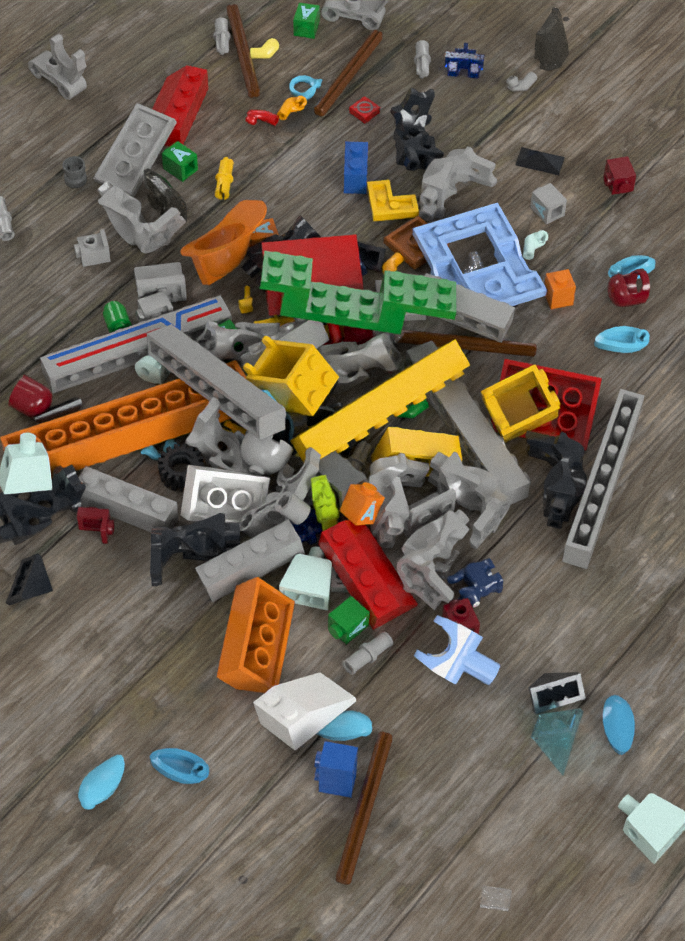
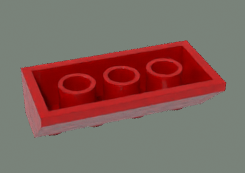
(182, 99)
(366, 571)

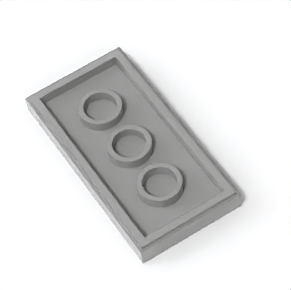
(135, 149)

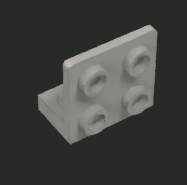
(160, 278)
(429, 510)

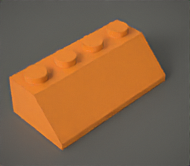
(255, 637)

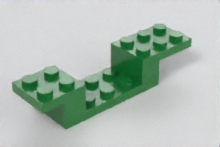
(355, 307)

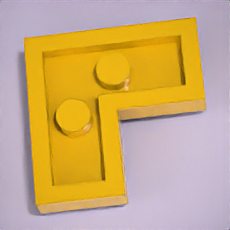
(389, 207)

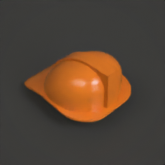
(227, 243)

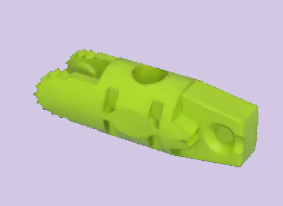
(324, 502)

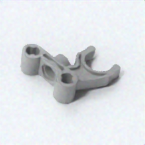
(368, 11)
(60, 68)
(287, 503)

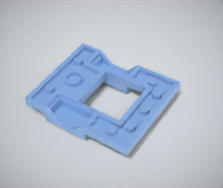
(507, 281)

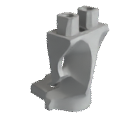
(444, 173)
(130, 224)
(221, 341)
(374, 353)
(206, 435)
(388, 477)
(474, 490)
(420, 549)

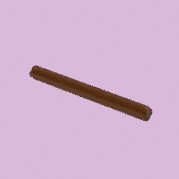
(243, 51)
(348, 73)
(470, 343)
(364, 808)

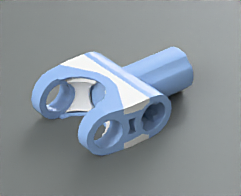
(460, 655)

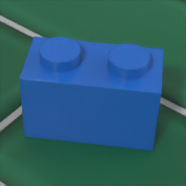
(355, 167)
(336, 769)

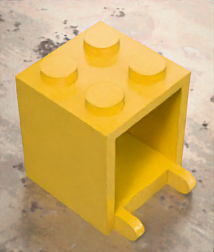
(293, 375)
(513, 406)

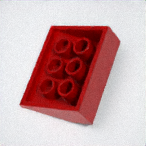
(334, 262)
(577, 400)

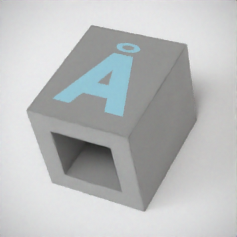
(548, 203)

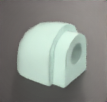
(151, 370)

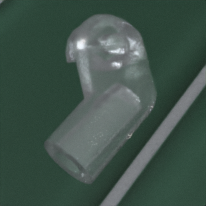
(476, 262)

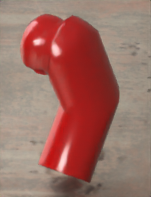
(263, 115)
(334, 334)

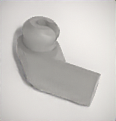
(521, 85)

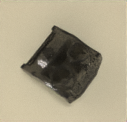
(551, 42)
(163, 194)

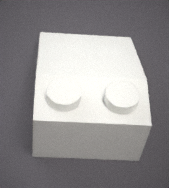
(221, 491)
(301, 708)

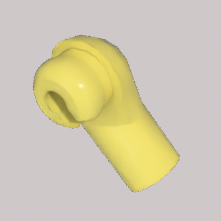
(266, 51)

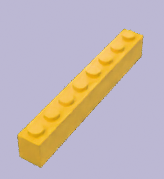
(382, 401)

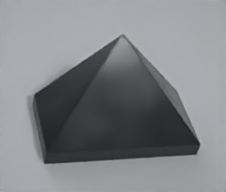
(540, 161)
(371, 255)
(62, 409)
(30, 580)
(556, 690)

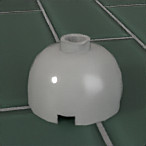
(264, 454)

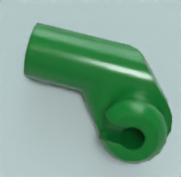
(414, 410)

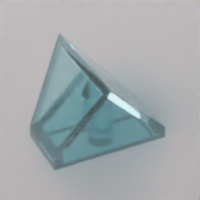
(557, 735)

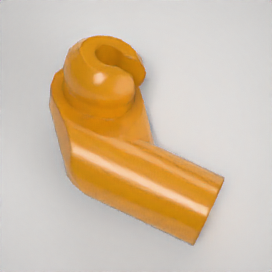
(291, 105)
(393, 262)

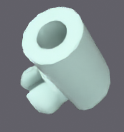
(533, 242)

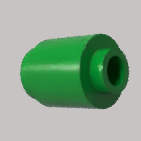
(116, 316)

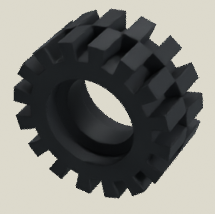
(176, 456)

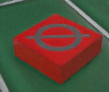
(364, 109)

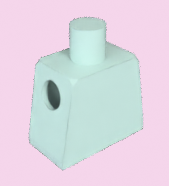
(25, 467)
(308, 579)
(652, 824)

